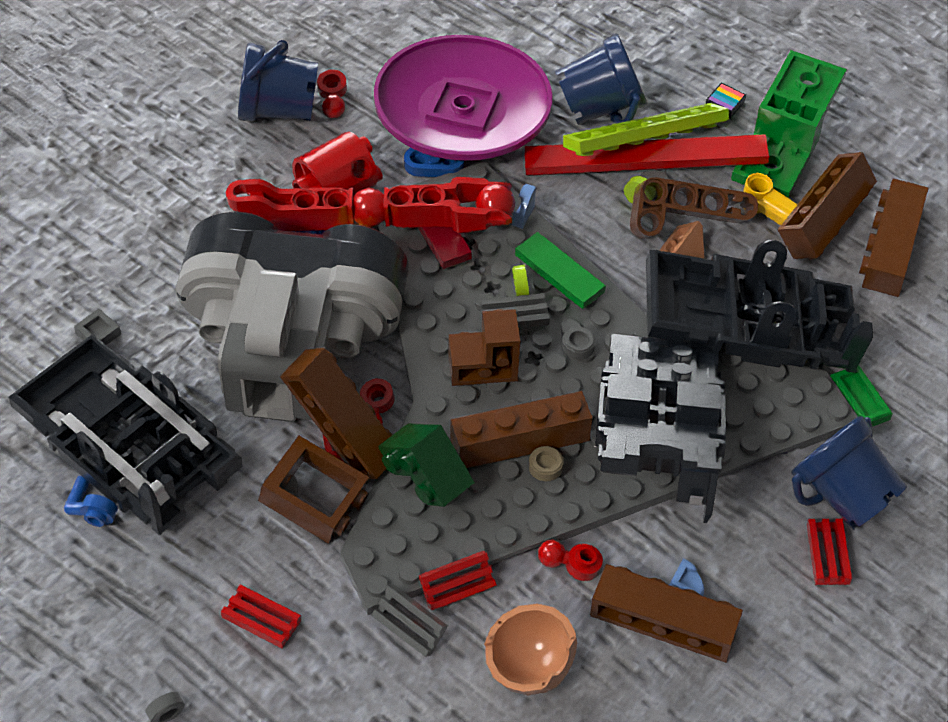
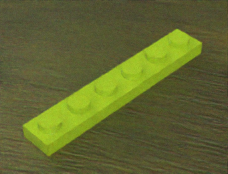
(637, 130)

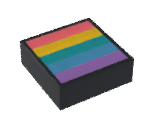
(727, 97)

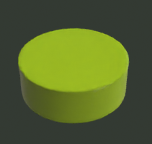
(631, 185)
(520, 280)

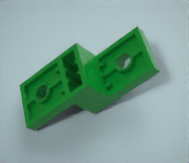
(793, 118)

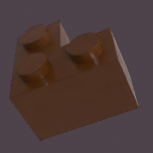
(488, 354)

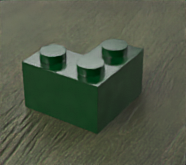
(429, 459)

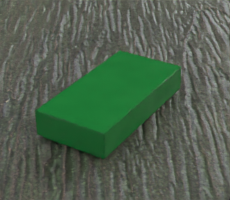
(862, 396)

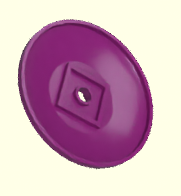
(429, 80)

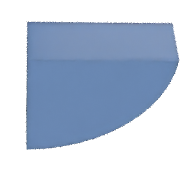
(526, 207)
(688, 578)

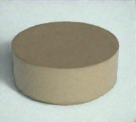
(546, 463)

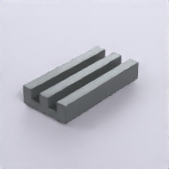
(524, 305)
(402, 631)

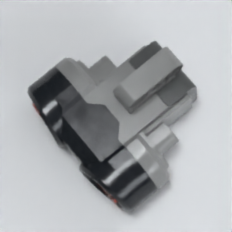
(286, 292)

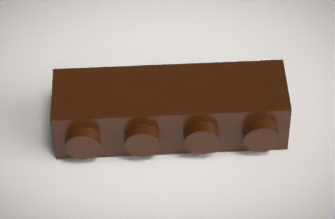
(827, 206)
(895, 237)
(338, 410)
(521, 429)
(666, 612)

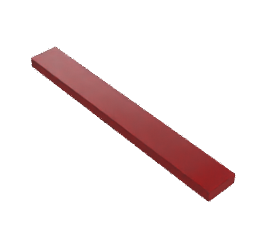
(650, 155)

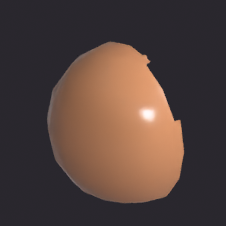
(531, 649)

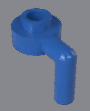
(95, 508)

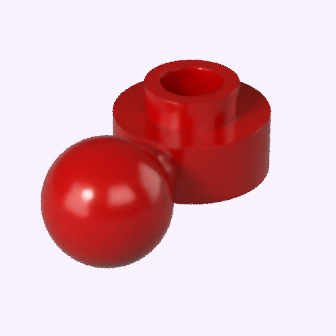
(332, 87)
(378, 388)
(553, 554)

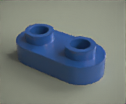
(425, 165)

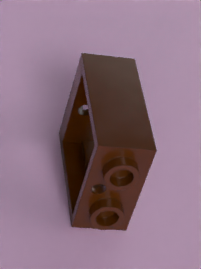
(301, 513)

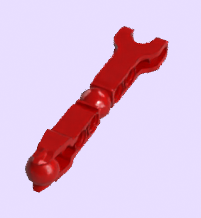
(399, 206)

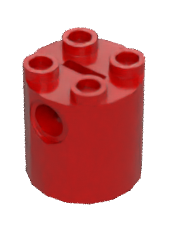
(338, 163)

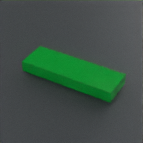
(560, 270)

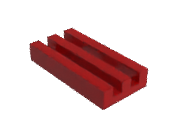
(826, 528)
(463, 592)
(267, 605)

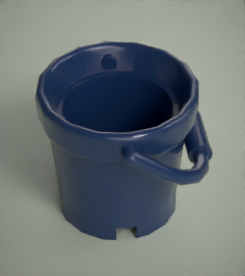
(602, 83)
(276, 84)
(849, 474)

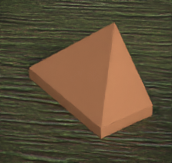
(686, 240)

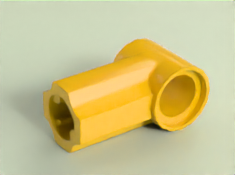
(769, 200)

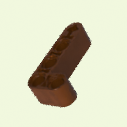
(694, 206)

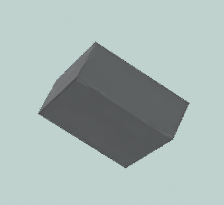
(99, 325)

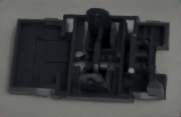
(705, 301)

